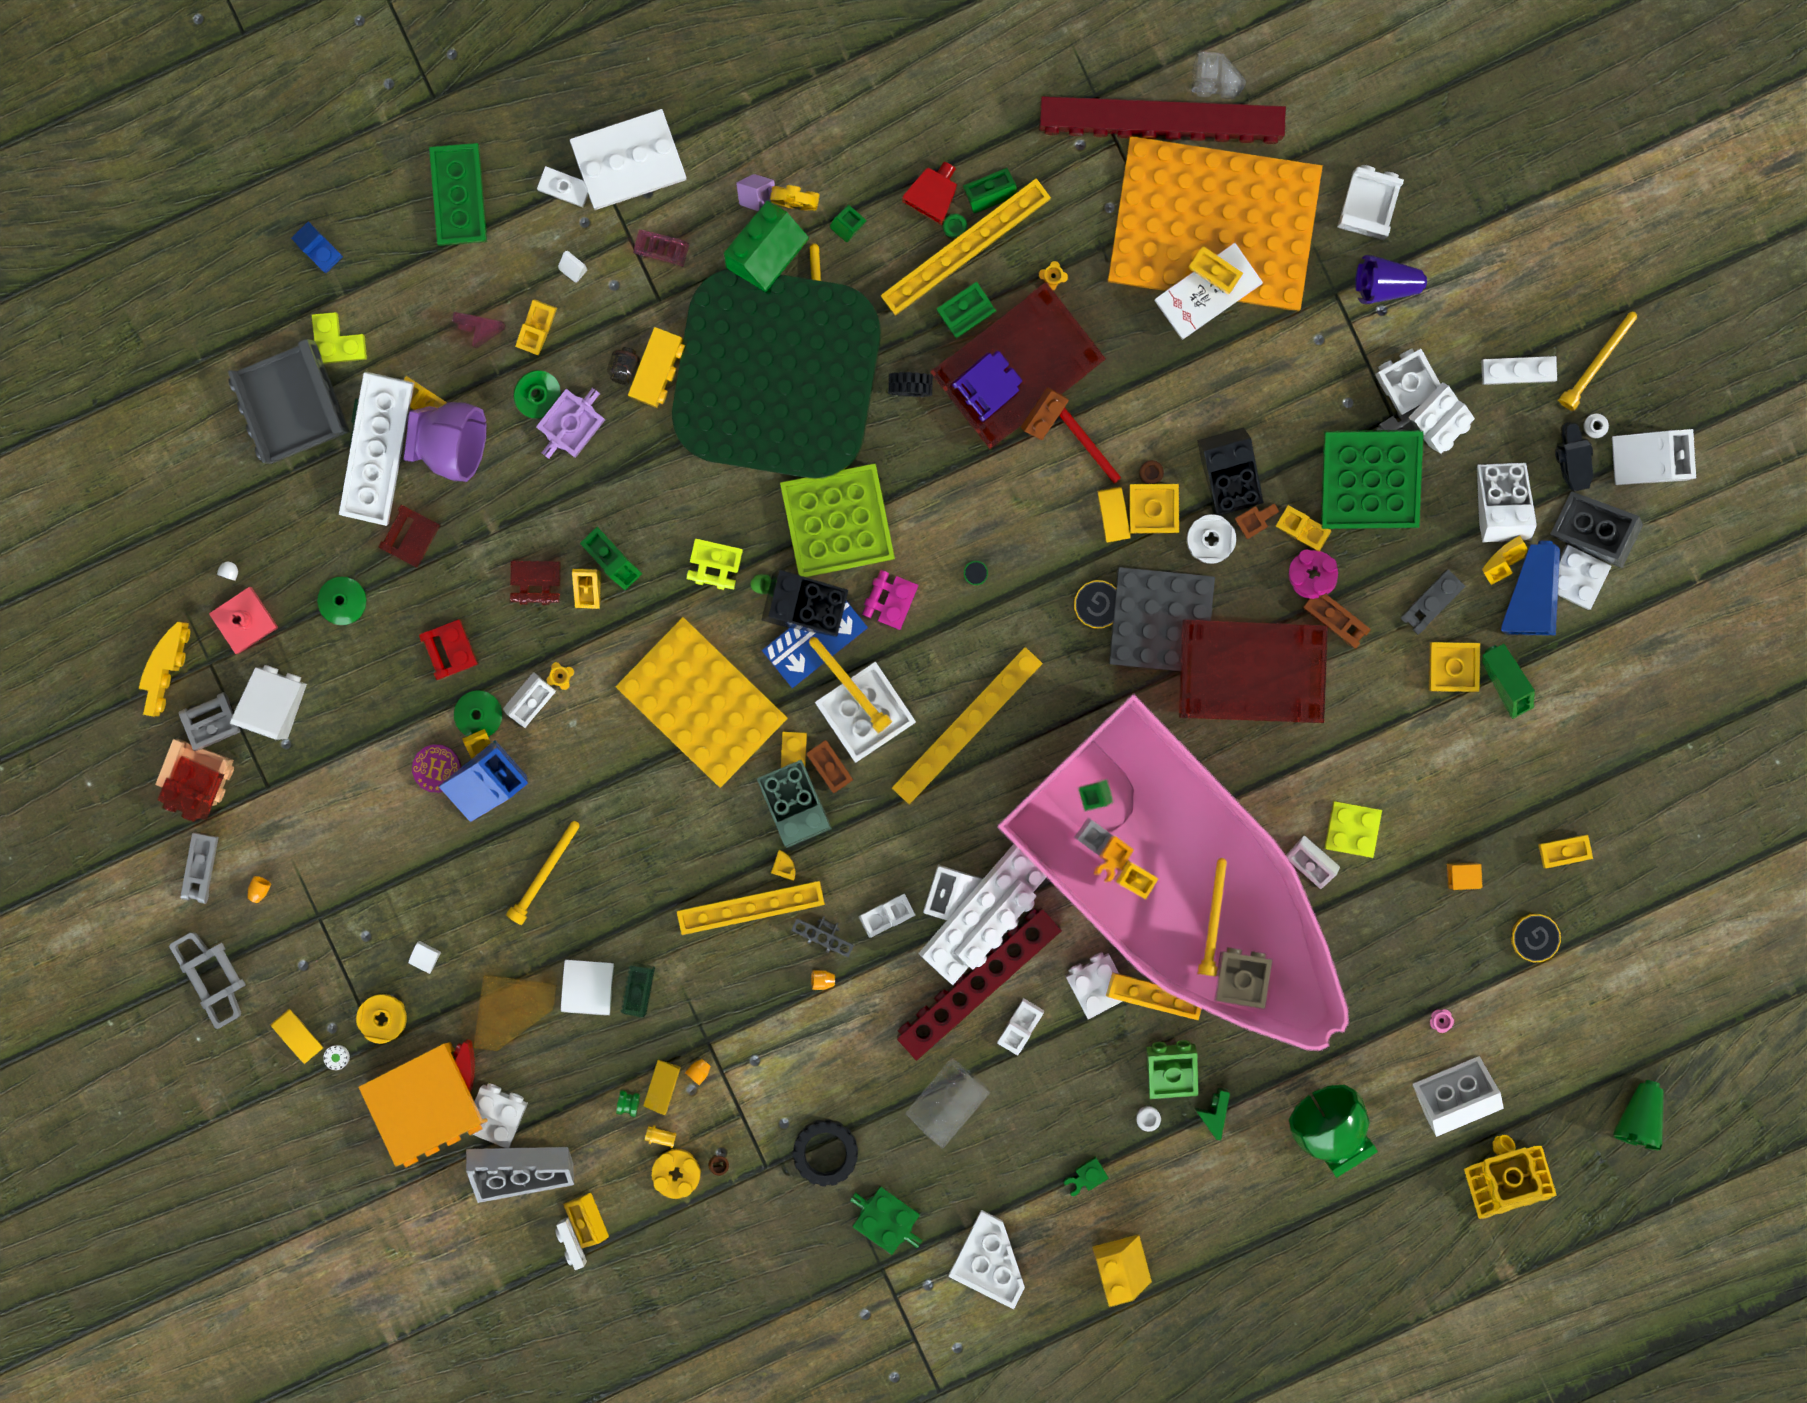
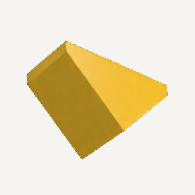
(586, 588)
(1136, 879)

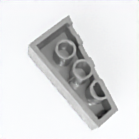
(517, 1171)

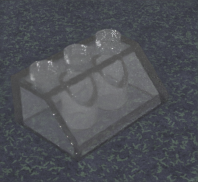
(947, 1103)

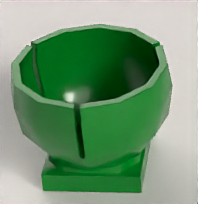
(1338, 1135)

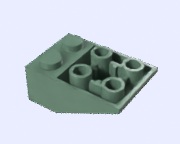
(794, 803)

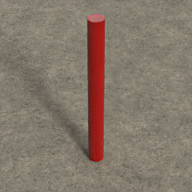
(1089, 446)

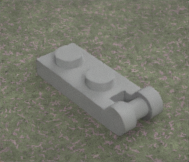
(199, 867)

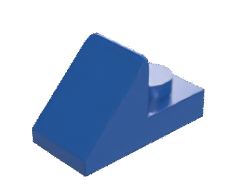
(317, 247)

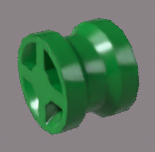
(628, 1103)

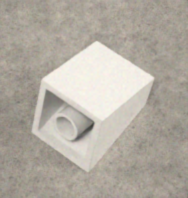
(269, 703)

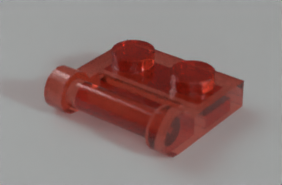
(416, 540)

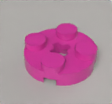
(1309, 561)

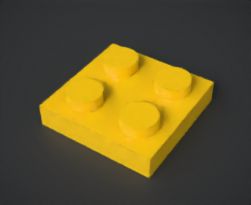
(1153, 508)
(1454, 667)

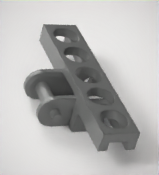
(832, 937)

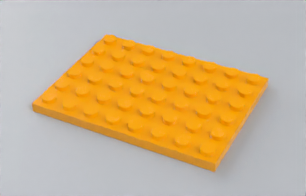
(1213, 198)

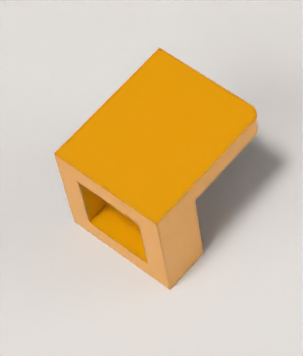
(1464, 876)

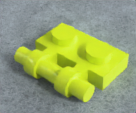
(716, 556)

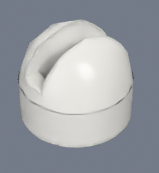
(228, 570)

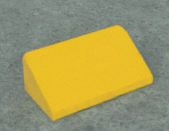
(662, 1087)
(586, 1220)

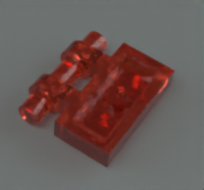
(535, 574)

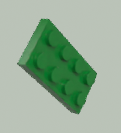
(458, 194)

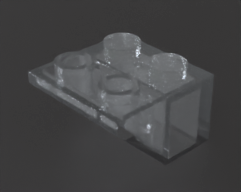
(1216, 75)

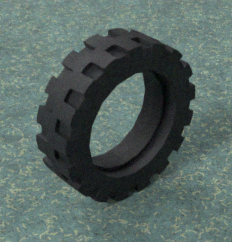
(829, 1178)

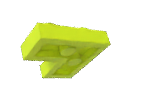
(331, 345)

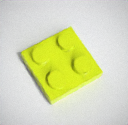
(1353, 829)

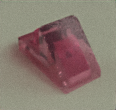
(484, 328)

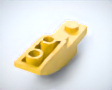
(165, 657)

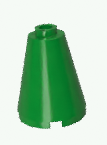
(1643, 1117)

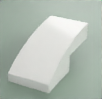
(887, 915)
(1020, 1026)

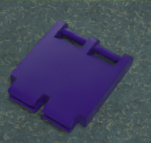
(988, 384)

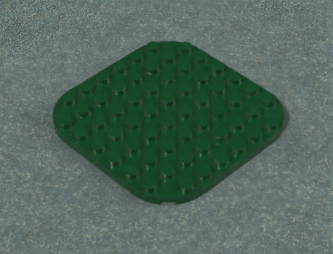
(776, 374)

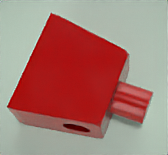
(932, 193)

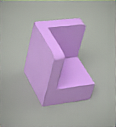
(754, 191)

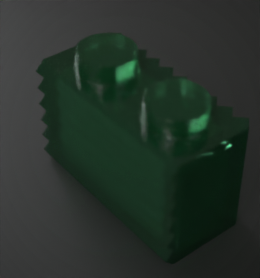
(637, 990)

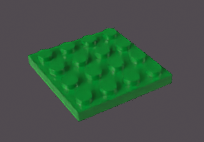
(1371, 479)

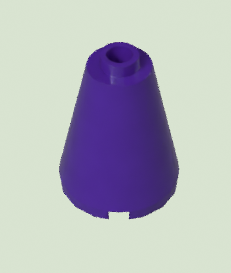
(1387, 280)

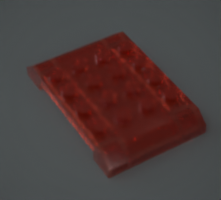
(1039, 344)
(1253, 671)

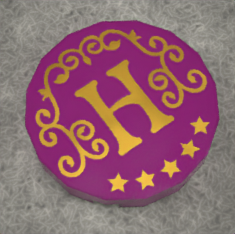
(434, 766)

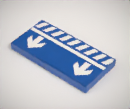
(796, 657)

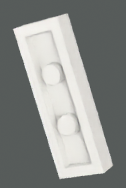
(1519, 370)

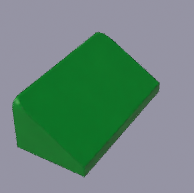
(990, 190)

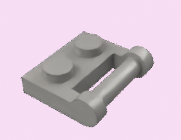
(210, 729)

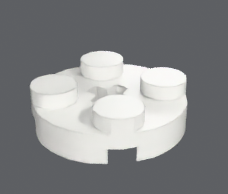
(1220, 528)

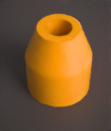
(258, 889)
(822, 980)
(698, 1071)

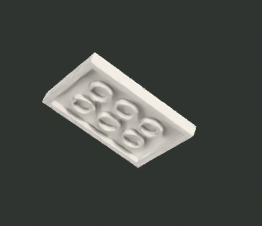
(628, 159)

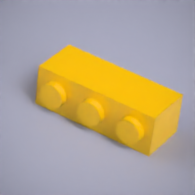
(656, 368)

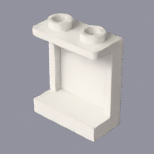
(1370, 202)

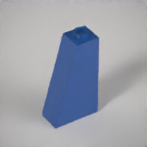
(1536, 593)

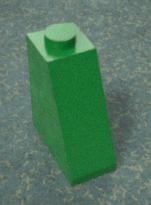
(1509, 680)

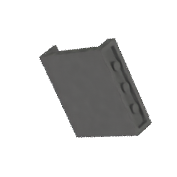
(288, 403)

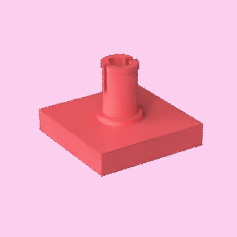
(243, 620)

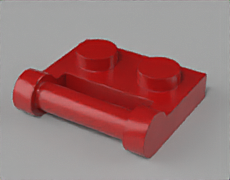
(455, 645)

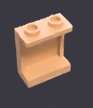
(206, 757)

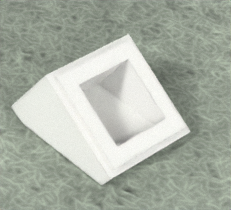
(572, 266)
(424, 957)

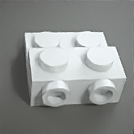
(1408, 380)
(1442, 418)
(1091, 984)
(502, 1113)

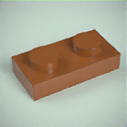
(1044, 413)
(829, 766)

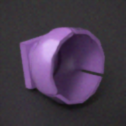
(447, 439)

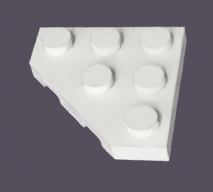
(989, 1262)

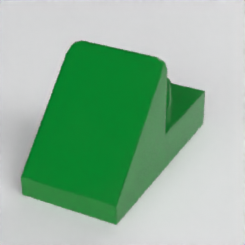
(1215, 1119)

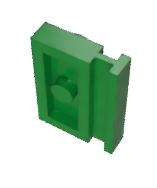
(966, 310)

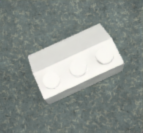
(1458, 1096)

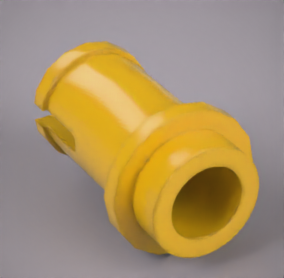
(660, 1136)

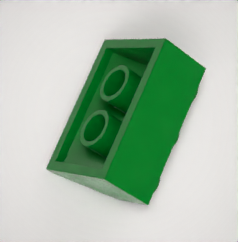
(765, 246)

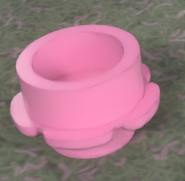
(1448, 1020)

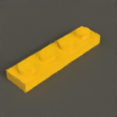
(1149, 995)

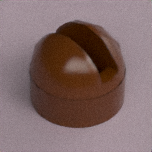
(718, 1170)

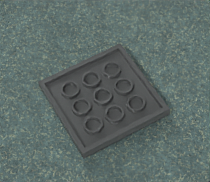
(1151, 616)

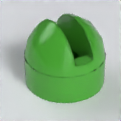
(760, 583)

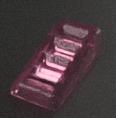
(680, 253)

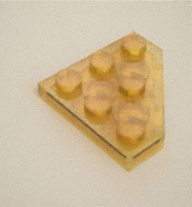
(509, 1009)

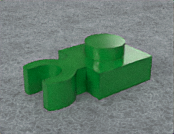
(1089, 1175)

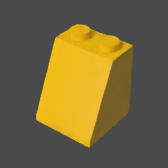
(1122, 1269)

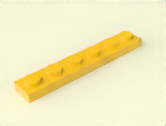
(750, 907)

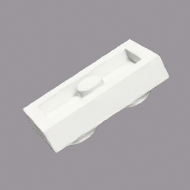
(574, 1253)

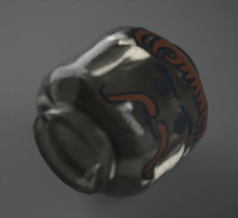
(623, 366)

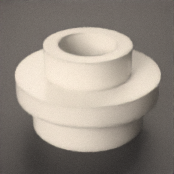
(1588, 426)

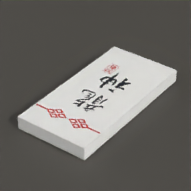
(1197, 301)

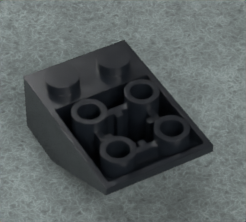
(1231, 471)
(804, 604)

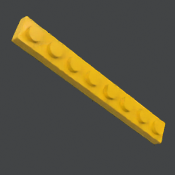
(965, 247)
(967, 725)

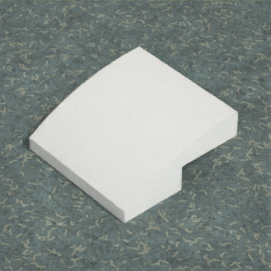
(587, 987)

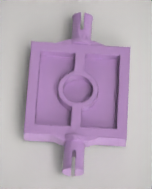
(570, 423)

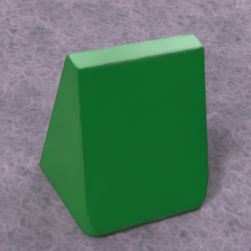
(847, 223)
(1095, 795)

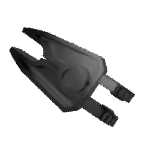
(1575, 457)

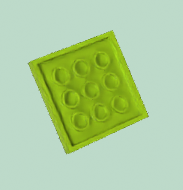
(837, 521)

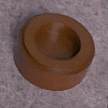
(1151, 472)

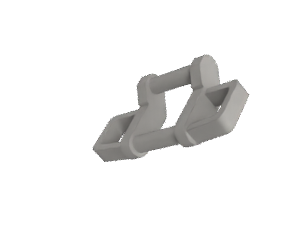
(207, 1000)

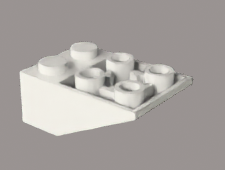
(1654, 457)
(1505, 502)
(949, 891)

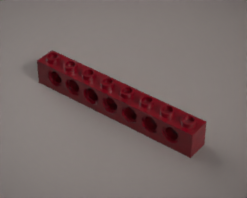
(919, 1045)

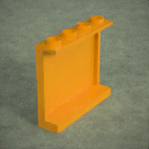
(422, 1106)

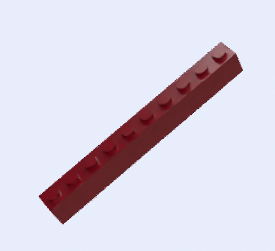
(1162, 119)

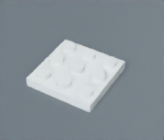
(853, 723)

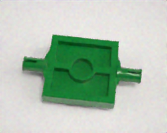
(886, 1220)

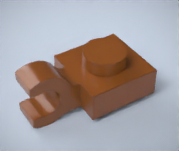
(1254, 521)

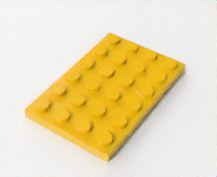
(701, 702)

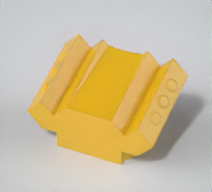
(1510, 1181)

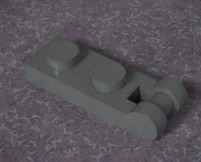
(1433, 601)

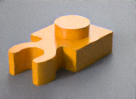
(1115, 857)

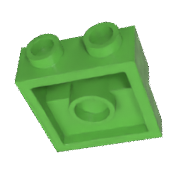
(1172, 1070)

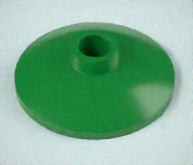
(541, 403)
(353, 605)
(489, 708)

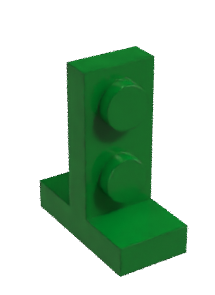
(610, 558)

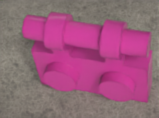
(897, 603)

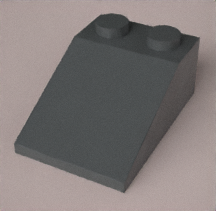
(1597, 529)

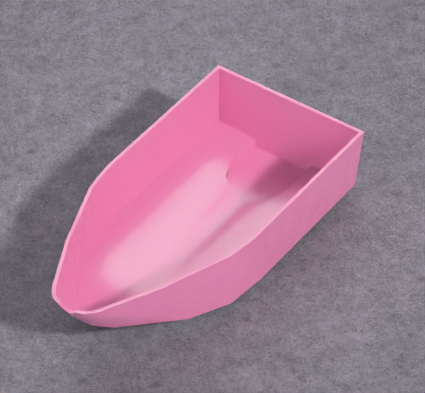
(1178, 830)

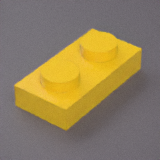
(1215, 270)
(793, 748)
(1565, 851)

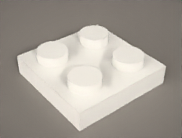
(1580, 577)

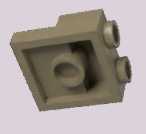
(1243, 978)

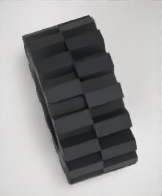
(910, 384)

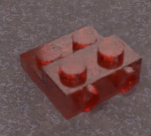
(191, 789)

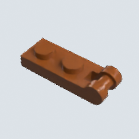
(1337, 619)

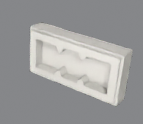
(563, 187)

